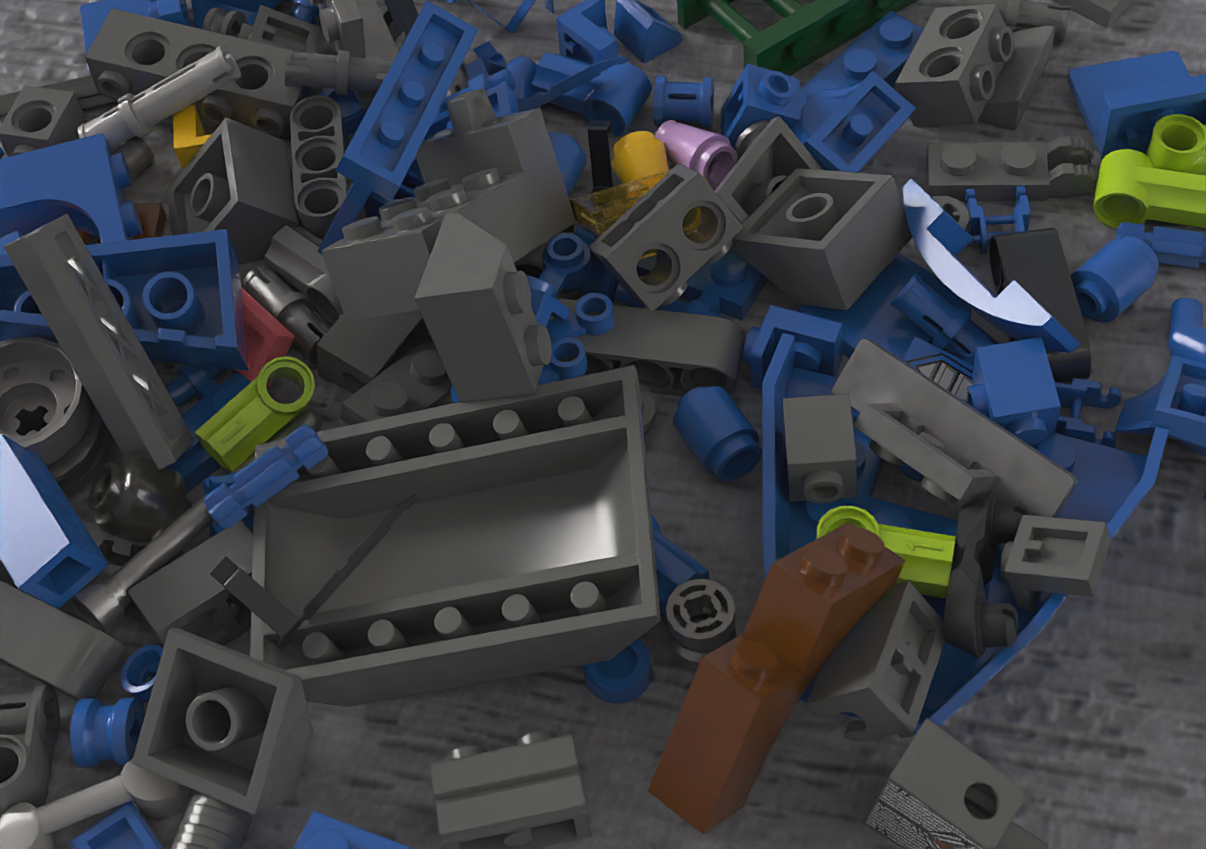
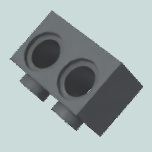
(956, 65)
(657, 224)

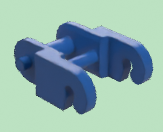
(978, 221)
(1083, 394)

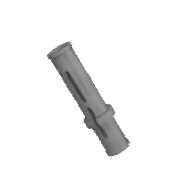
(140, 112)

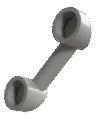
(33, 828)

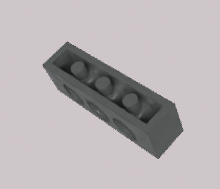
(141, 50)

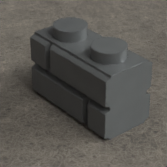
(511, 795)

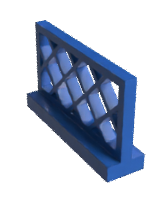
(401, 112)

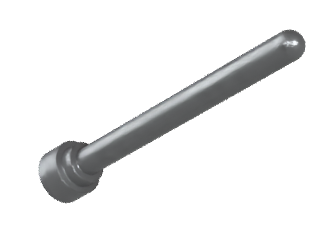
(105, 598)

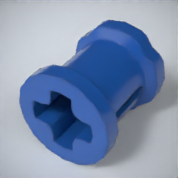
(683, 101)

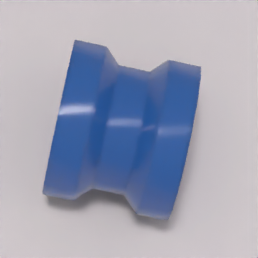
(105, 731)

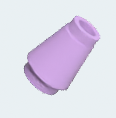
(698, 150)

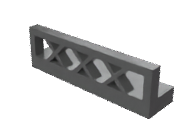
(99, 342)

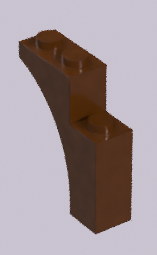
(758, 678)

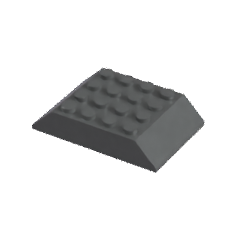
(506, 566)

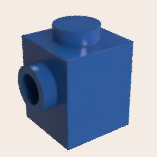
(1016, 389)

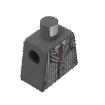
(948, 799)

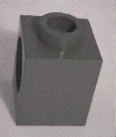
(41, 120)
(820, 448)

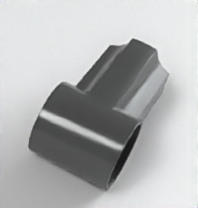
(296, 260)

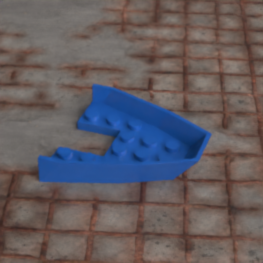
(1107, 491)

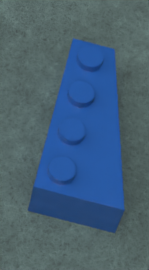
(173, 290)

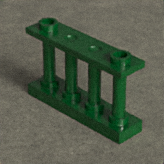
(801, 36)

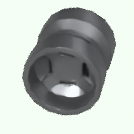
(712, 625)

